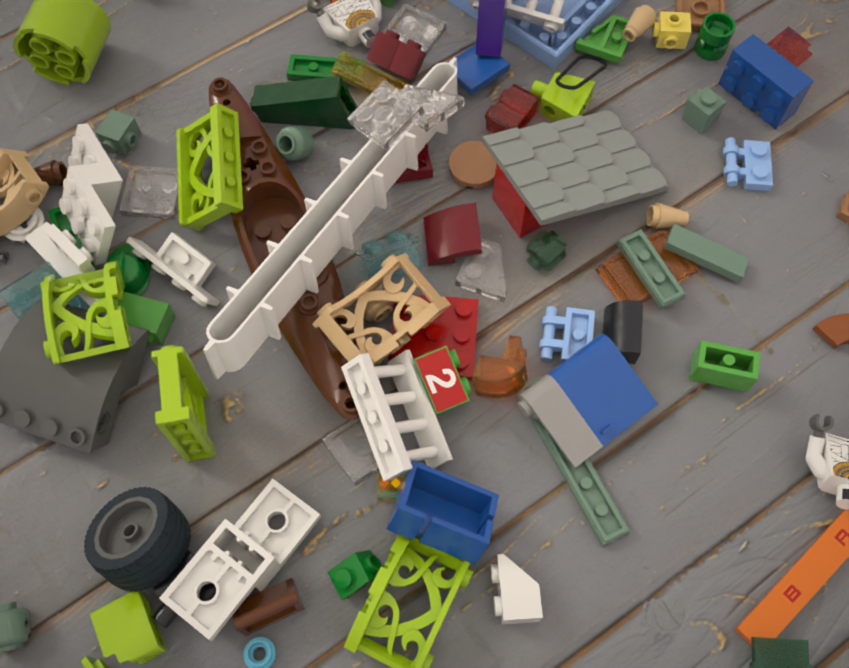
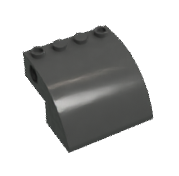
(70, 399)

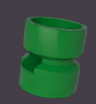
(714, 36)

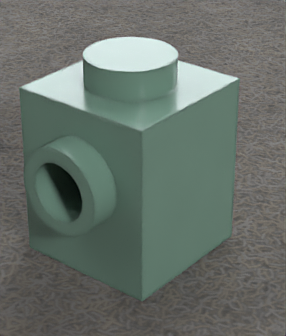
(703, 109)
(118, 133)

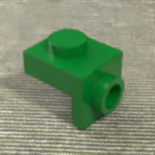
(354, 573)

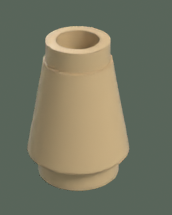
(639, 22)
(664, 216)

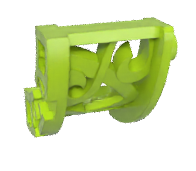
(112, 327)
(369, 623)

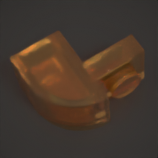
(502, 376)

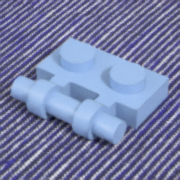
(756, 164)
(577, 332)

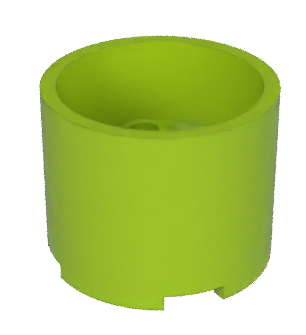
(63, 38)

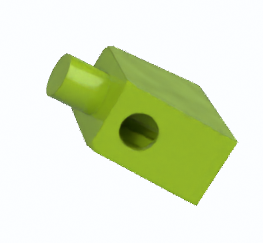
(560, 102)

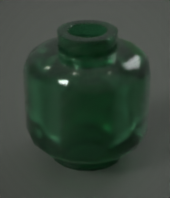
(546, 251)

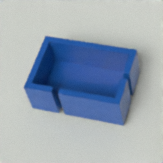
(765, 81)
(444, 512)

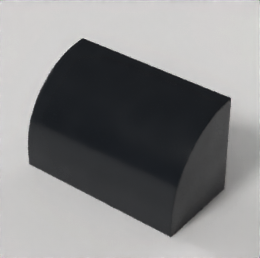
(624, 327)

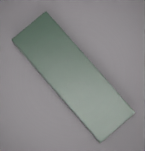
(706, 253)
(651, 269)

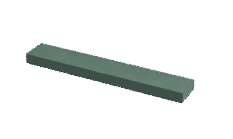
(586, 488)

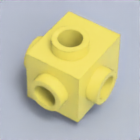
(672, 30)

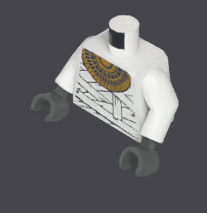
(349, 20)
(829, 460)

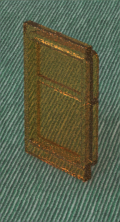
(626, 284)

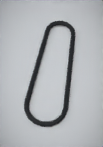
(585, 80)

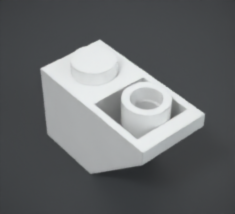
(518, 593)

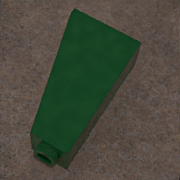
(305, 103)

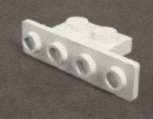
(62, 253)
(181, 262)

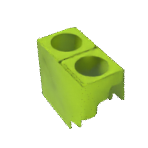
(128, 629)

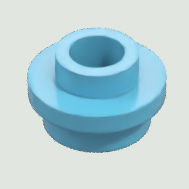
(252, 646)

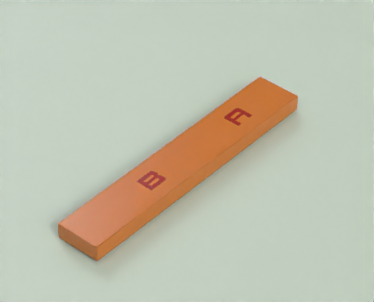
(799, 583)

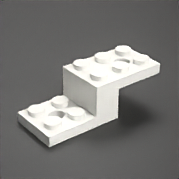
(91, 193)
(240, 559)

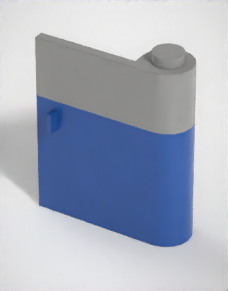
(587, 399)

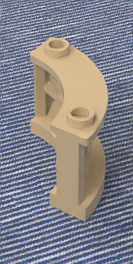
(21, 188)
(421, 312)

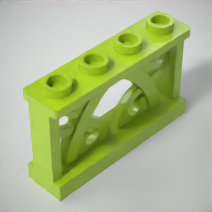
(224, 186)
(182, 404)

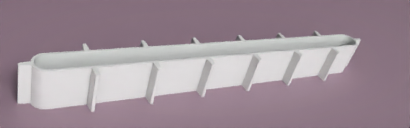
(315, 240)

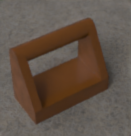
(267, 607)

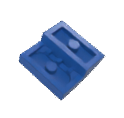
(477, 70)

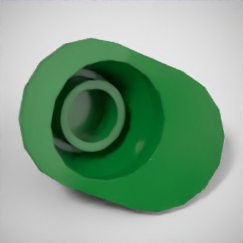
(134, 269)

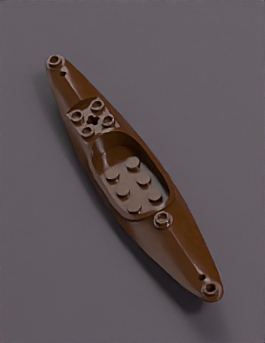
(269, 212)

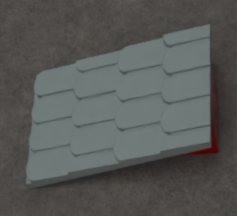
(568, 170)

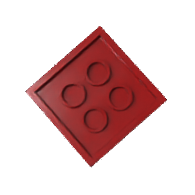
(453, 328)

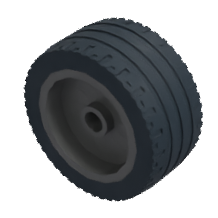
(137, 539)

